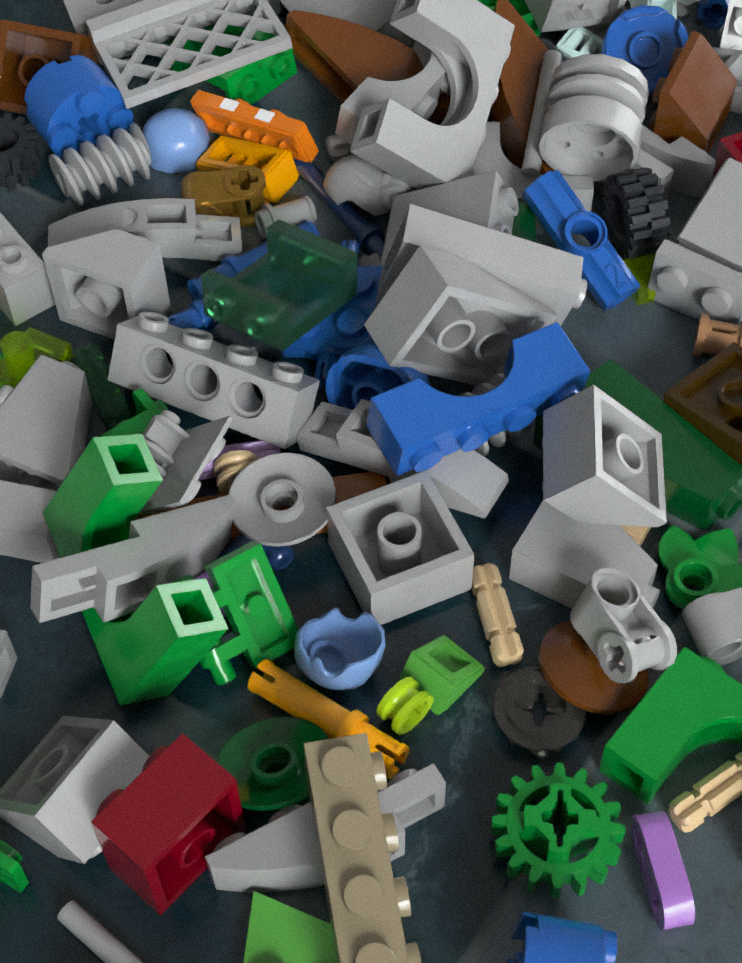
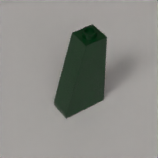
(698, 475)

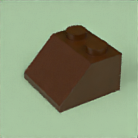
(28, 49)

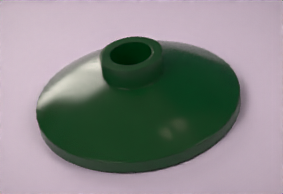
(270, 761)

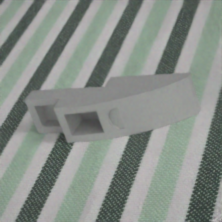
(162, 220)
(462, 478)
(124, 573)
(286, 849)

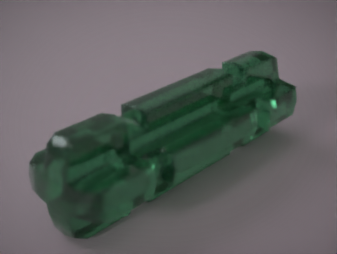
(104, 392)

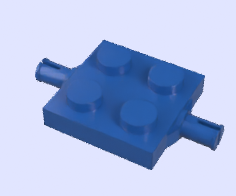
(343, 327)

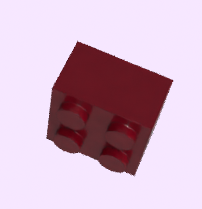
(168, 822)

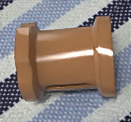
(715, 336)

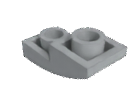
(691, 165)

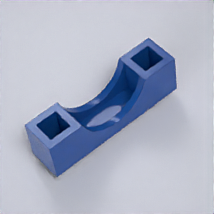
(423, 425)

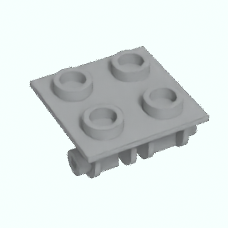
(180, 458)

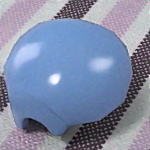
(175, 139)
(339, 649)

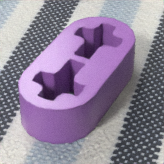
(662, 870)

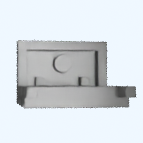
(696, 284)

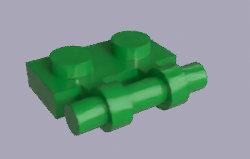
(254, 609)

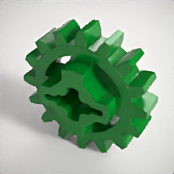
(583, 822)

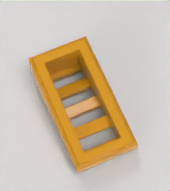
(273, 161)

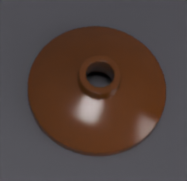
(579, 678)

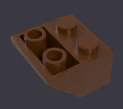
(694, 95)

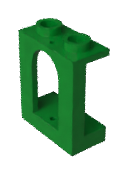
(249, 81)

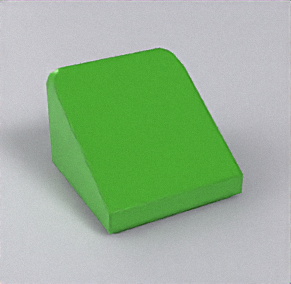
(442, 671)

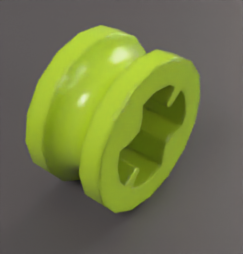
(404, 705)

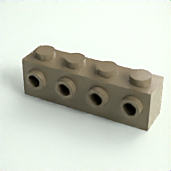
(355, 851)

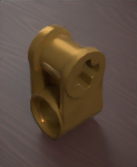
(225, 194)

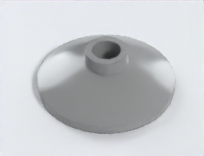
(281, 482)

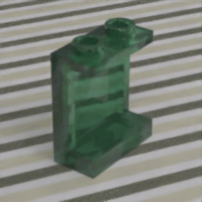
(285, 289)

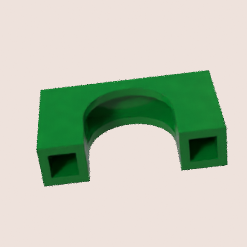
(178, 621)
(682, 712)

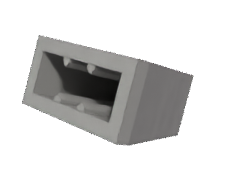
(44, 424)
(562, 555)

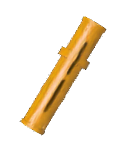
(308, 704)

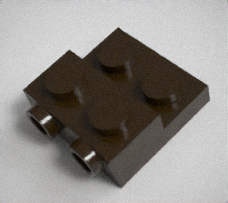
(713, 400)

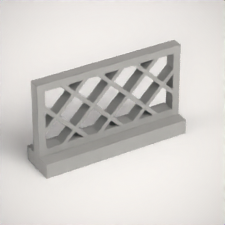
(148, 23)

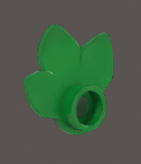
(705, 563)

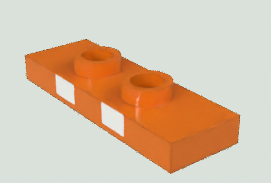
(252, 124)

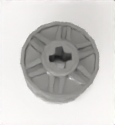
(594, 116)

